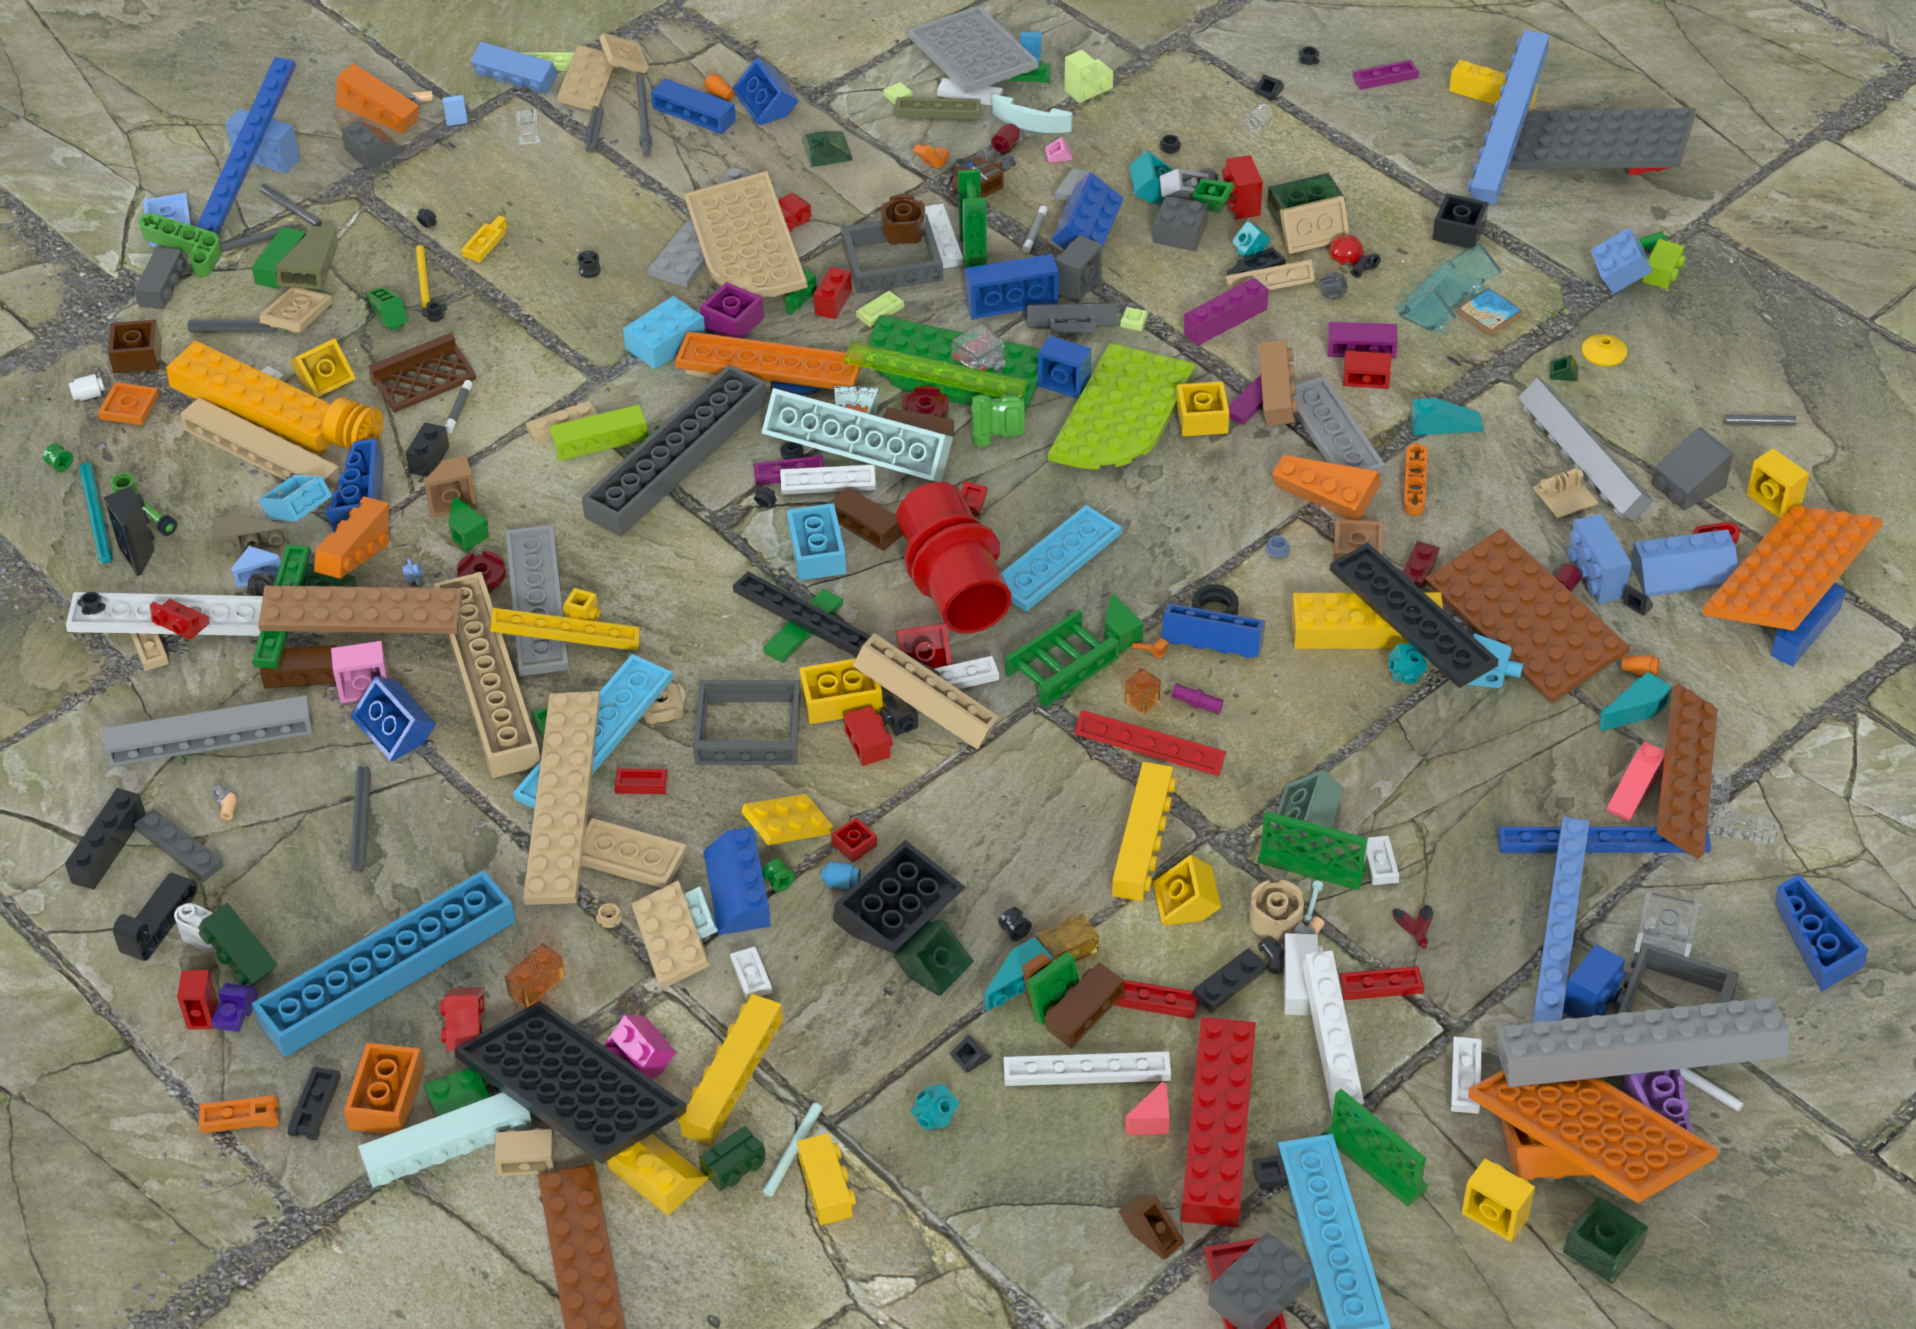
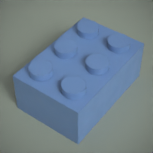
(278, 147)
(1599, 558)

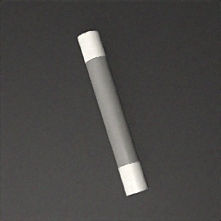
(1034, 229)

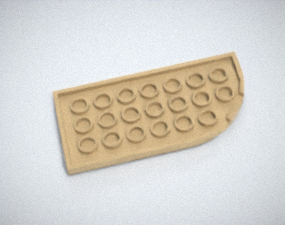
(746, 236)

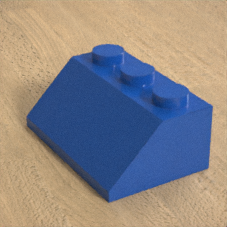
(765, 93)
(392, 718)

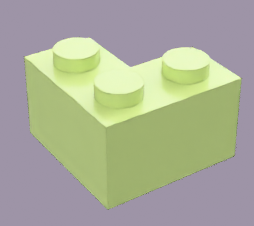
(1086, 76)

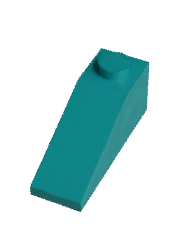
(1443, 417)

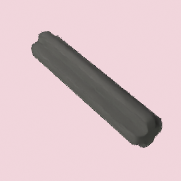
(594, 129)

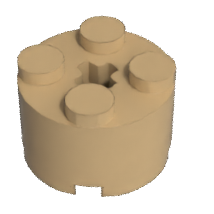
(1276, 909)

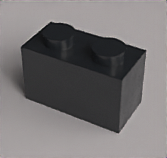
(427, 449)

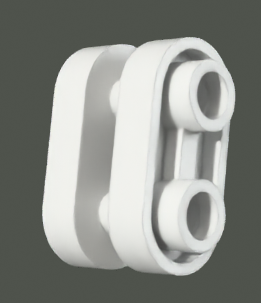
(188, 919)

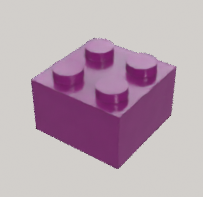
(732, 311)

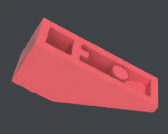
(1637, 781)

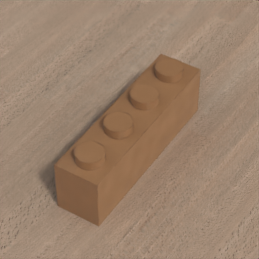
(1277, 383)

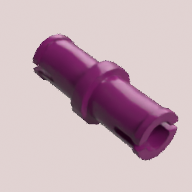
(1197, 698)

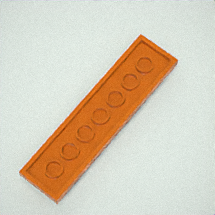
(767, 360)

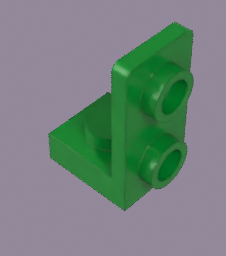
(797, 298)

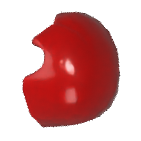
(1346, 249)

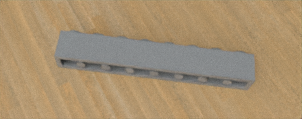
(1585, 449)
(207, 731)

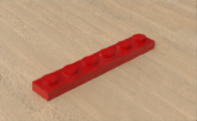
(1150, 742)

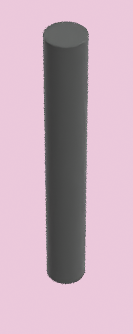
(1760, 419)

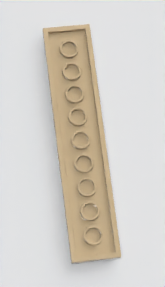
(562, 799)

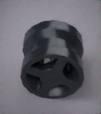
(589, 264)
(1014, 923)

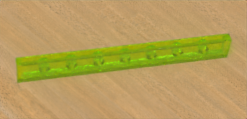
(934, 371)

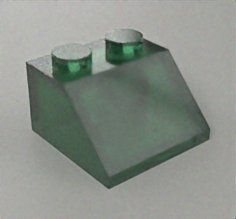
(934, 957)

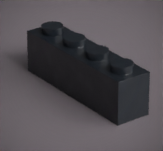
(105, 838)

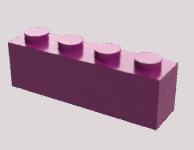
(1225, 311)

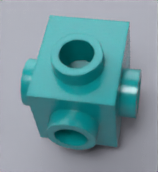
(1251, 239)
(1406, 664)
(934, 1107)

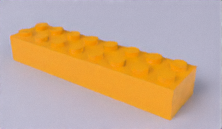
(250, 395)

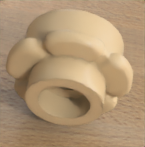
(609, 910)

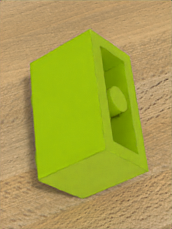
(1665, 263)

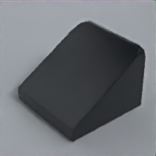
(1269, 87)
(1637, 601)
(970, 1054)

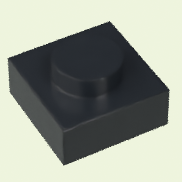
(1270, 1172)

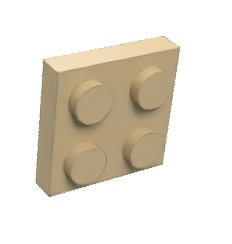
(623, 53)

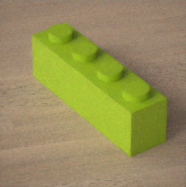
(598, 432)

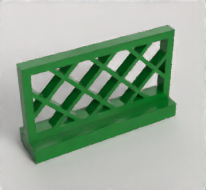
(1310, 860)
(1378, 1160)

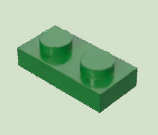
(1040, 74)

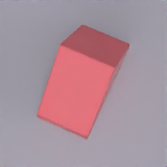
(1150, 1115)

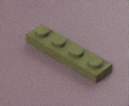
(938, 108)

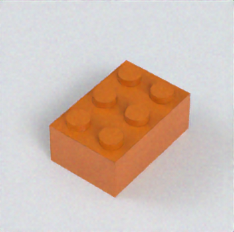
(384, 1089)

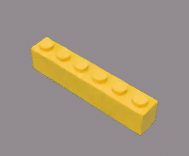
(1143, 831)
(731, 1069)

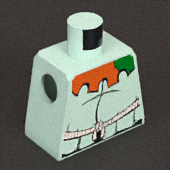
(857, 398)

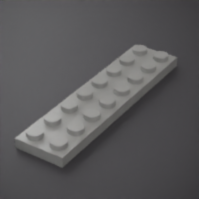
(683, 255)
(536, 590)

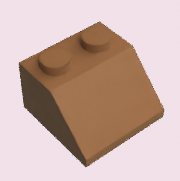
(449, 480)

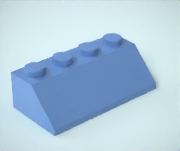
(1684, 562)

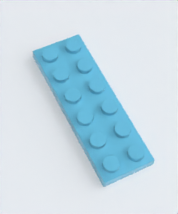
(1059, 556)

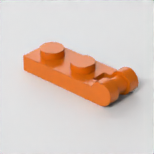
(239, 1114)

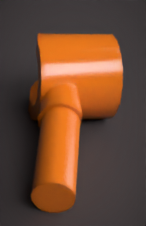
(1157, 649)

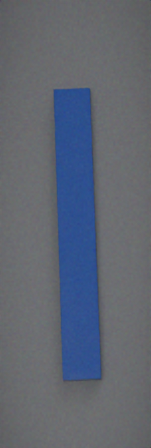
(1598, 840)

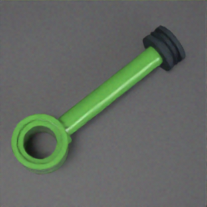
(165, 524)

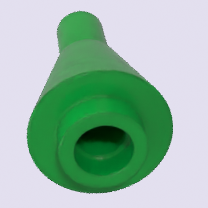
(1650, 241)

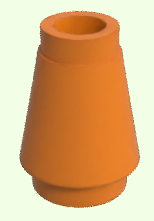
(717, 86)
(1641, 664)

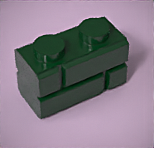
(733, 1159)

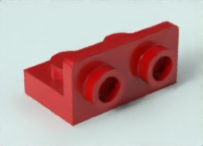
(178, 618)

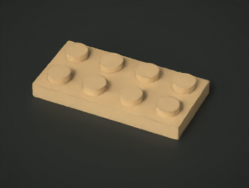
(586, 78)
(631, 853)
(670, 934)

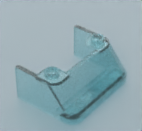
(1446, 286)

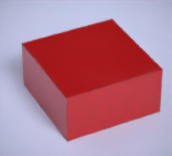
(854, 839)

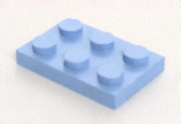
(170, 206)

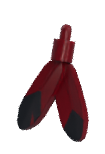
(1415, 928)

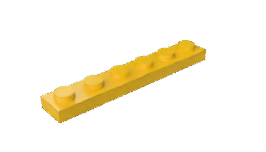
(564, 629)

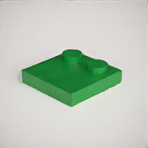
(1051, 984)
(455, 1091)

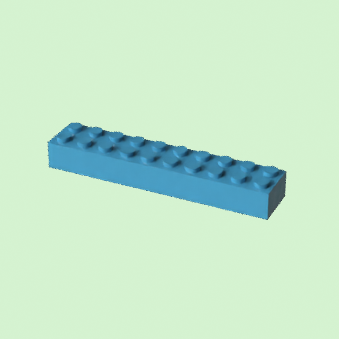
(383, 963)

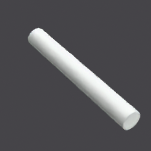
(1712, 1089)

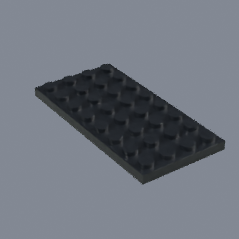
(570, 1081)

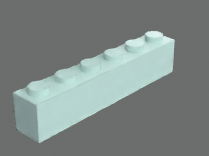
(442, 1138)

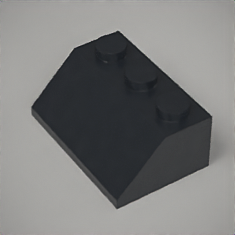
(130, 527)

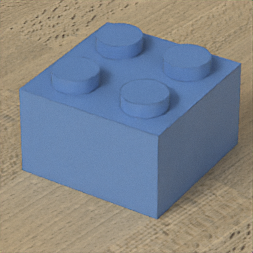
(1621, 260)

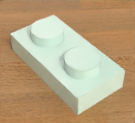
(701, 912)

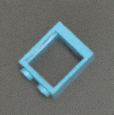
(298, 497)

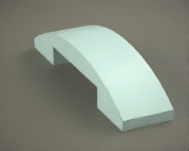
(1030, 119)

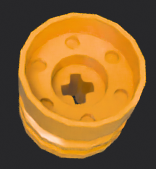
(351, 422)

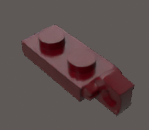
(1421, 562)

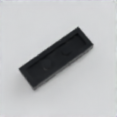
(1229, 980)

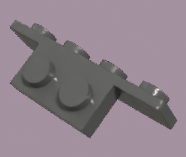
(1072, 317)

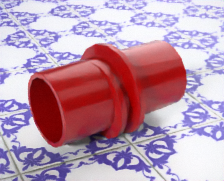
(953, 558)

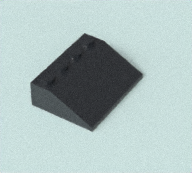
(896, 899)

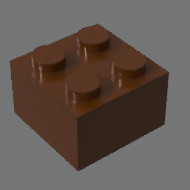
(134, 346)

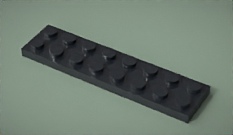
(1414, 615)

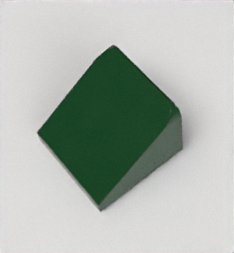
(1564, 369)

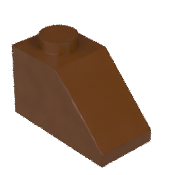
(1151, 1225)

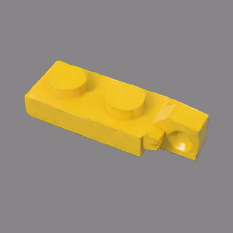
(485, 239)

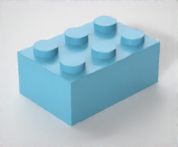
(660, 332)
(816, 542)

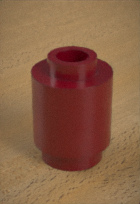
(1005, 138)
(1568, 575)

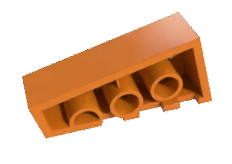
(374, 99)
(1329, 485)
(354, 539)

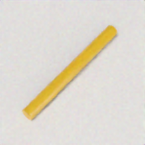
(422, 273)

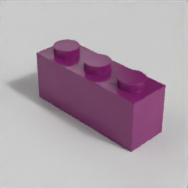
(1361, 338)

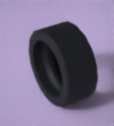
(1216, 593)

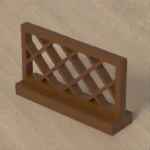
(414, 360)

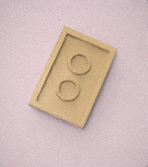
(1314, 224)
(295, 309)

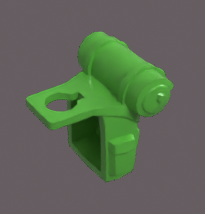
(996, 417)

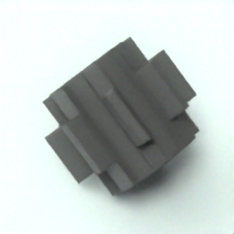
(1333, 285)

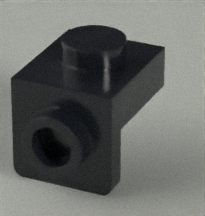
(898, 721)

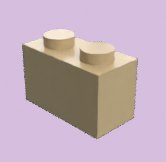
(524, 1152)

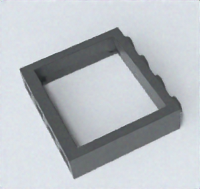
(892, 277)
(746, 752)
(1679, 967)

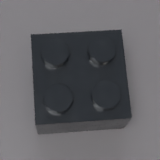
(1460, 221)

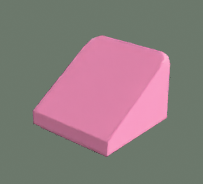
(1058, 151)

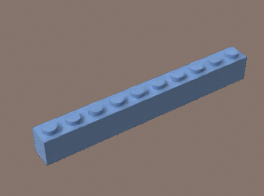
(1509, 117)
(1561, 920)

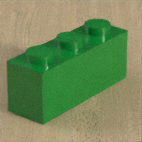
(265, 267)

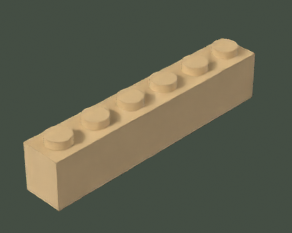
(925, 691)

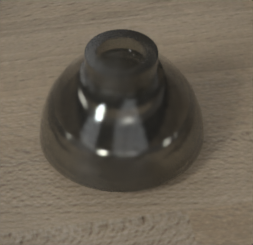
(258, 581)

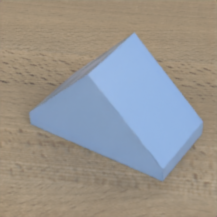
(454, 110)
(253, 562)

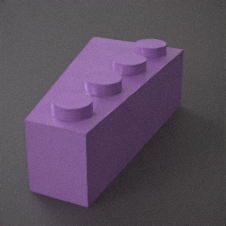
(1662, 1093)

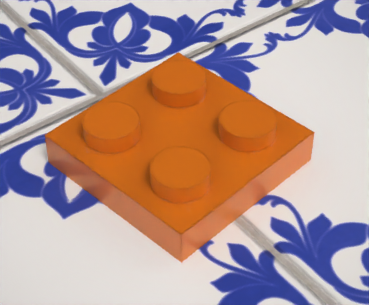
(128, 403)

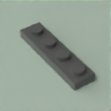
(178, 845)

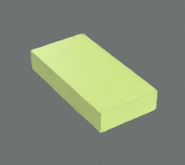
(883, 305)

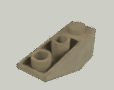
(239, 532)

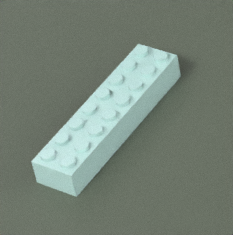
(857, 435)

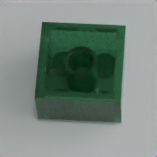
(1605, 1239)

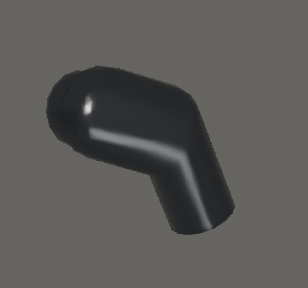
(1365, 263)
(1274, 951)

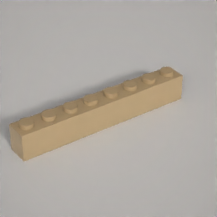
(255, 444)

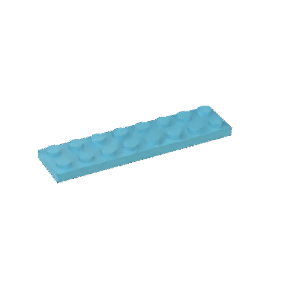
(621, 706)
(1332, 1234)

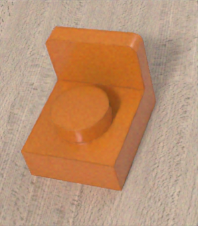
(930, 156)

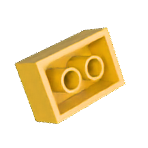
(836, 690)

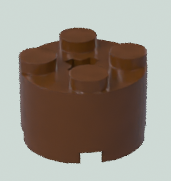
(903, 219)

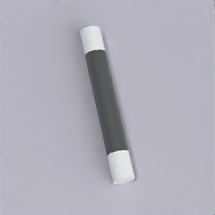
(458, 406)

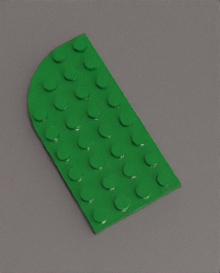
(936, 344)

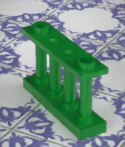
(972, 218)
(1069, 676)

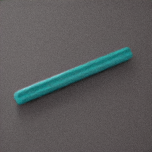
(95, 513)

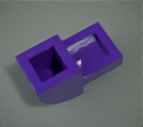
(234, 1006)

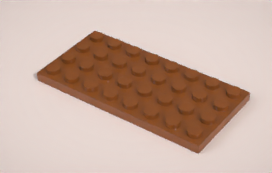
(1522, 605)

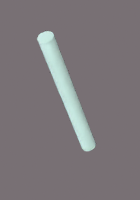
(791, 1151)

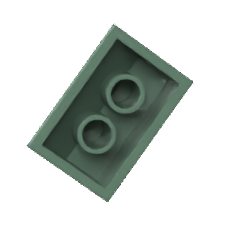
(1311, 800)

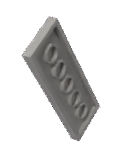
(1333, 427)

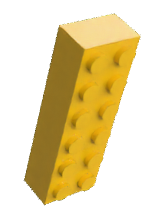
(1342, 622)

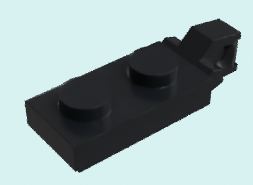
(1261, 260)

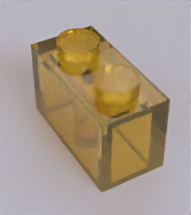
(1071, 936)

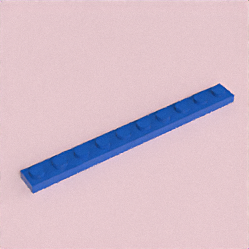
(246, 145)

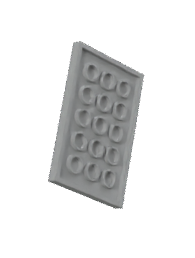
(972, 49)

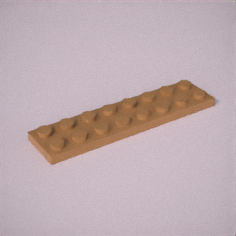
(360, 609)

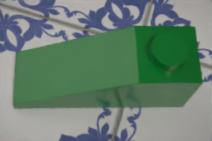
(387, 307)

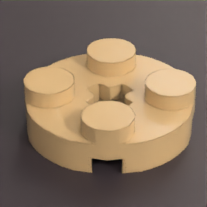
(671, 708)

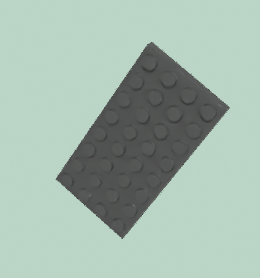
(1603, 138)

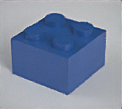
(1064, 366)
(1594, 984)

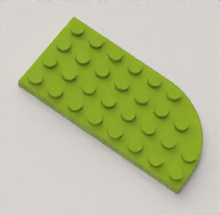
(1121, 409)

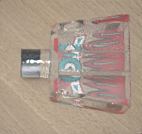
(979, 349)

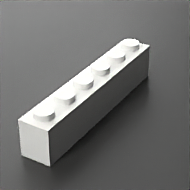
(1331, 1026)

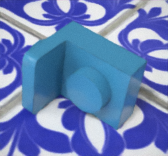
(1032, 43)

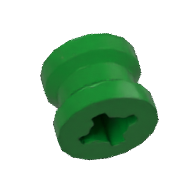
(57, 457)
(778, 875)

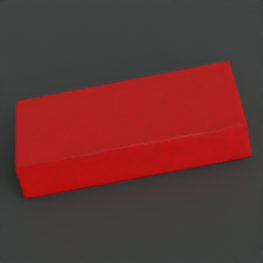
(641, 781)

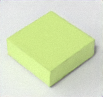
(895, 91)
(1134, 319)

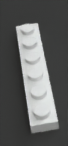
(1087, 1068)

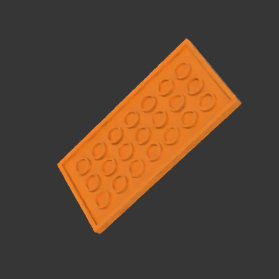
(1792, 567)
(1599, 1131)

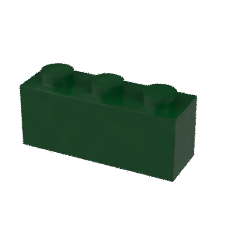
(236, 946)

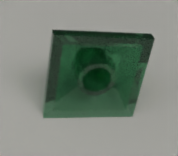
(826, 148)

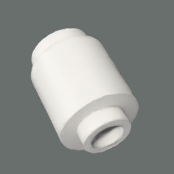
(86, 387)

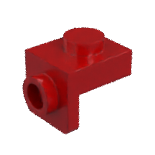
(974, 496)

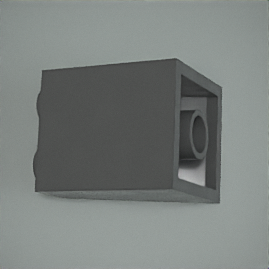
(1693, 470)

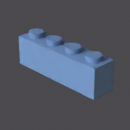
(514, 67)

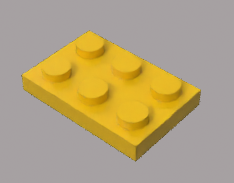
(787, 819)

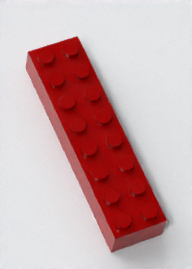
(1218, 1122)

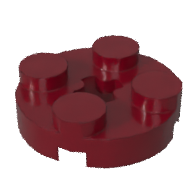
(931, 395)
(487, 561)

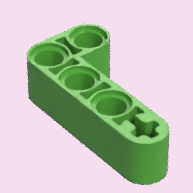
(199, 243)

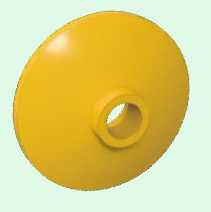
(1604, 350)

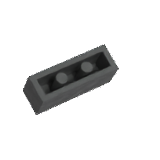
(160, 278)

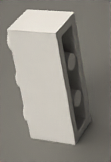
(1295, 991)

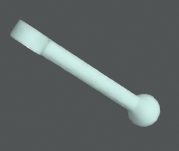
(1317, 887)

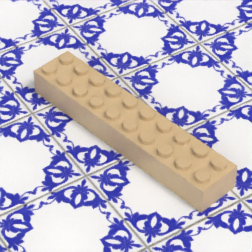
(491, 683)

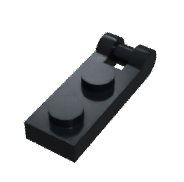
(314, 1103)

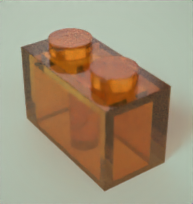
(535, 975)

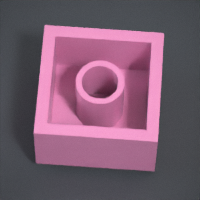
(356, 667)

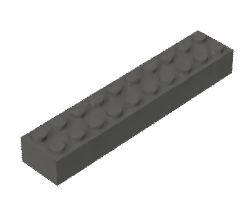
(674, 450)

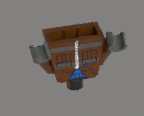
(991, 173)

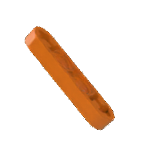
(1417, 479)

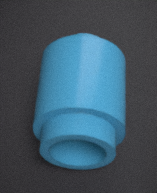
(840, 875)

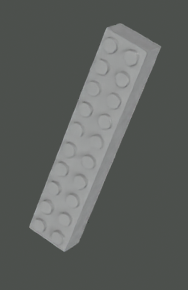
(1642, 1041)

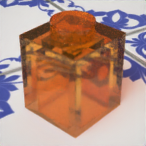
(1142, 690)

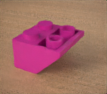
(640, 1045)

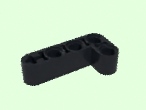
(143, 934)

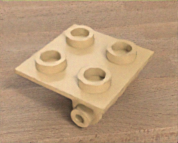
(1565, 493)

